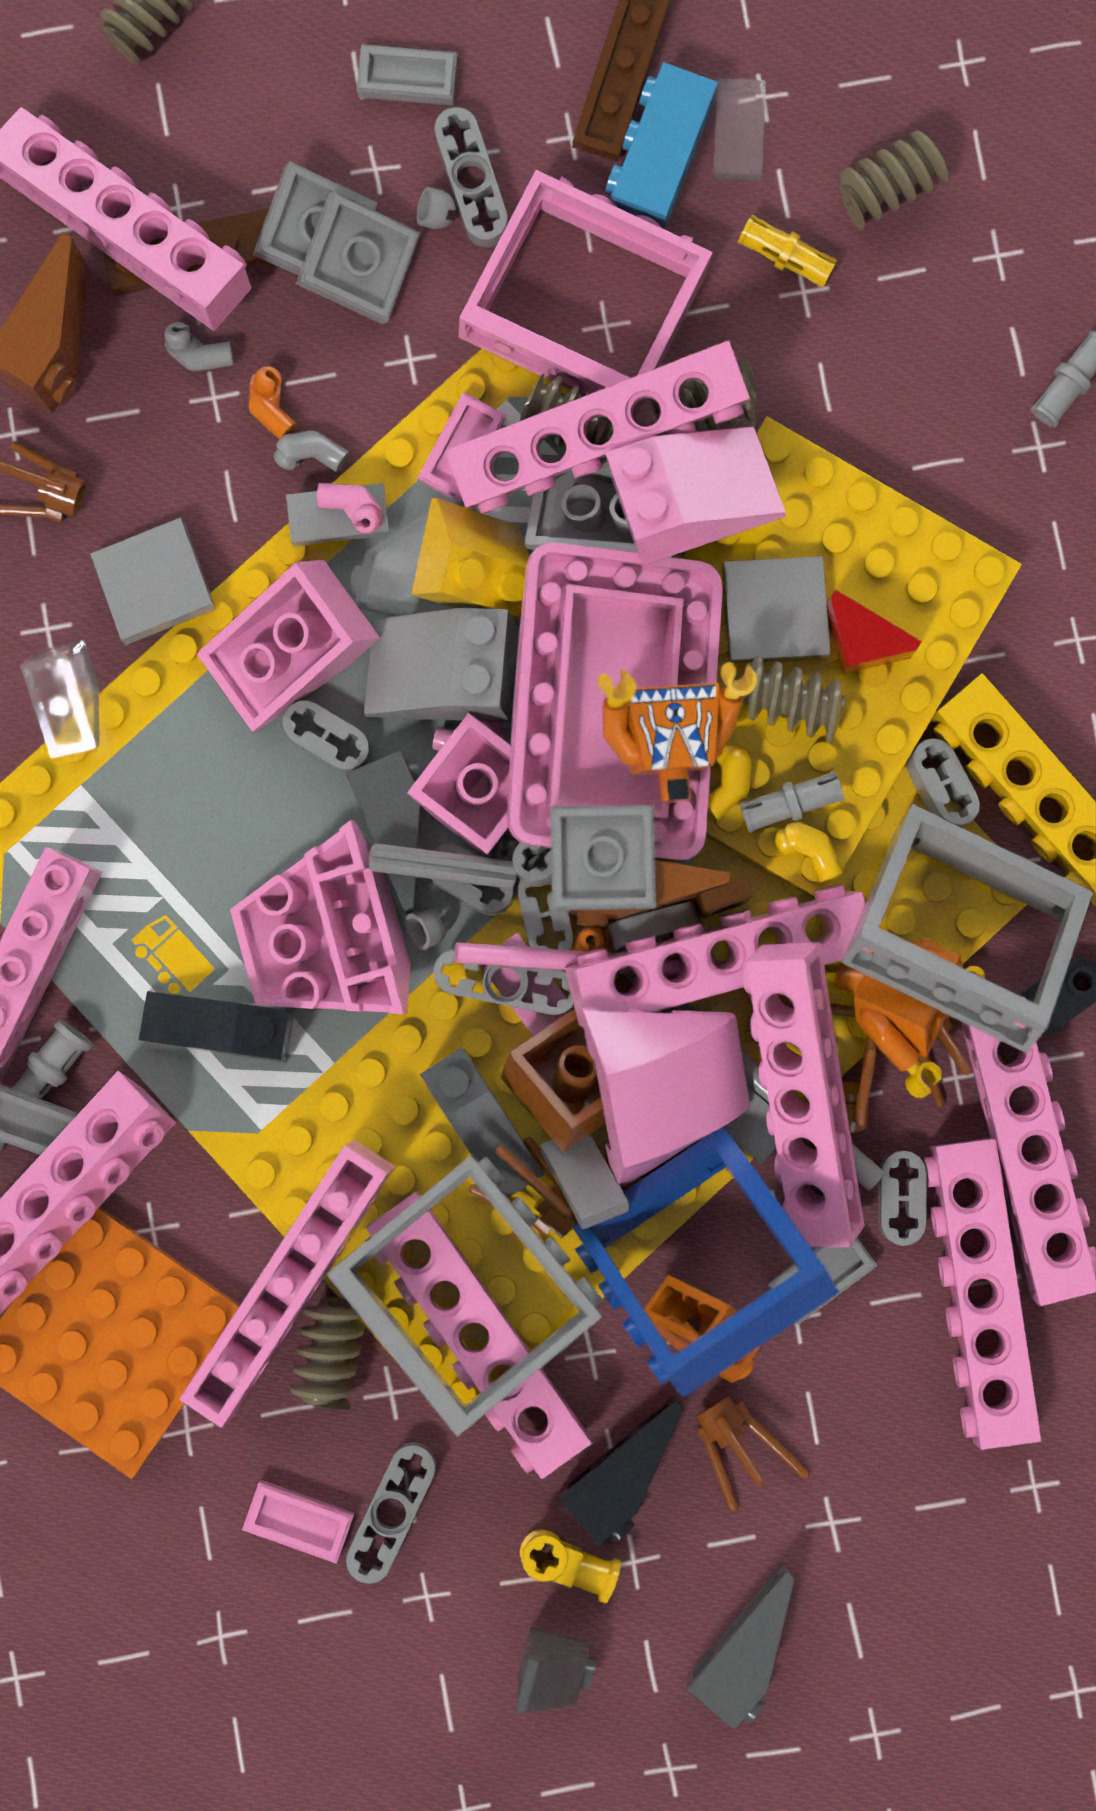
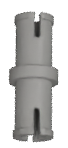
(1070, 381)
(792, 801)

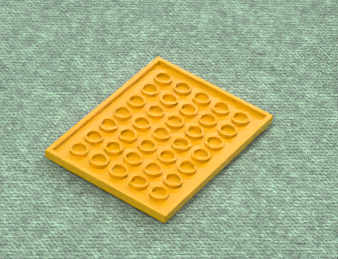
(901, 567)

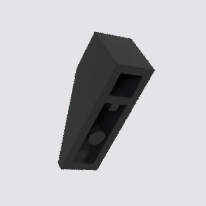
(217, 1026)
(615, 1484)

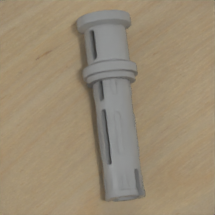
(52, 1061)

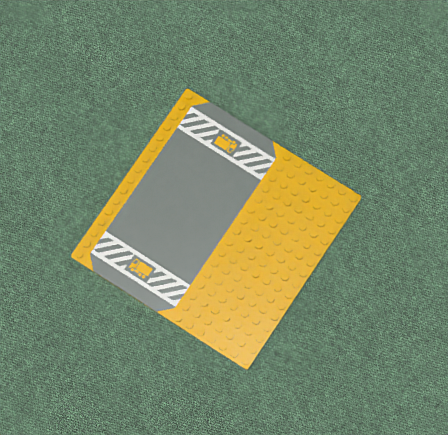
(204, 812)

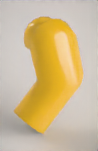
(735, 781)
(811, 843)

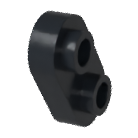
(1069, 1000)

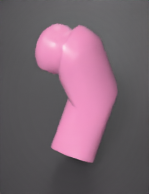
(356, 503)

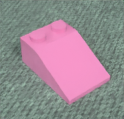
(693, 489)
(287, 643)

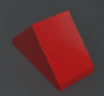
(864, 637)

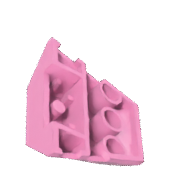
(326, 933)
(663, 1082)

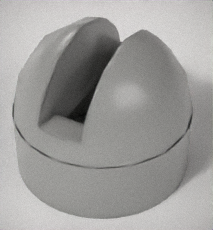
(434, 207)
(425, 927)

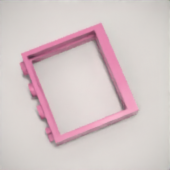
(604, 219)

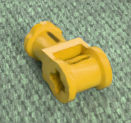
(570, 1565)

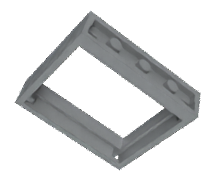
(942, 982)
(405, 1350)

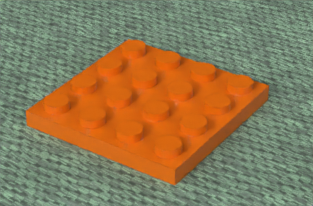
(110, 1340)

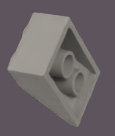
(580, 513)
(443, 665)

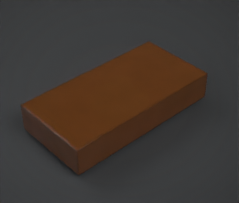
(724, 898)

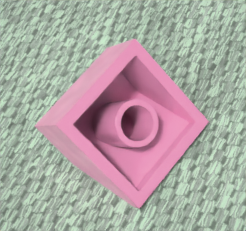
(468, 785)

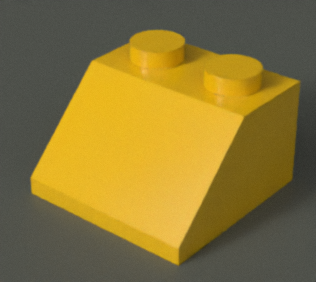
(470, 560)

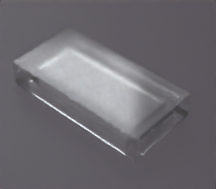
(739, 129)

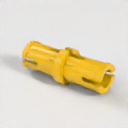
(787, 250)

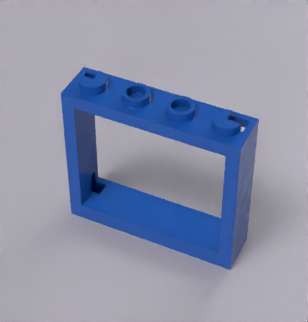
(749, 1326)

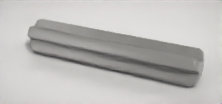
(442, 866)

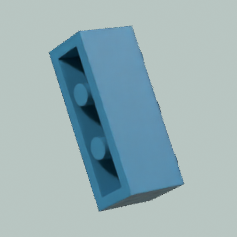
(662, 143)

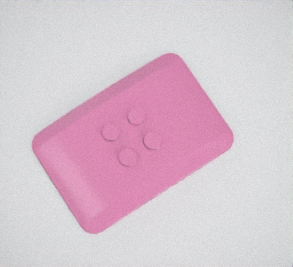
(589, 617)

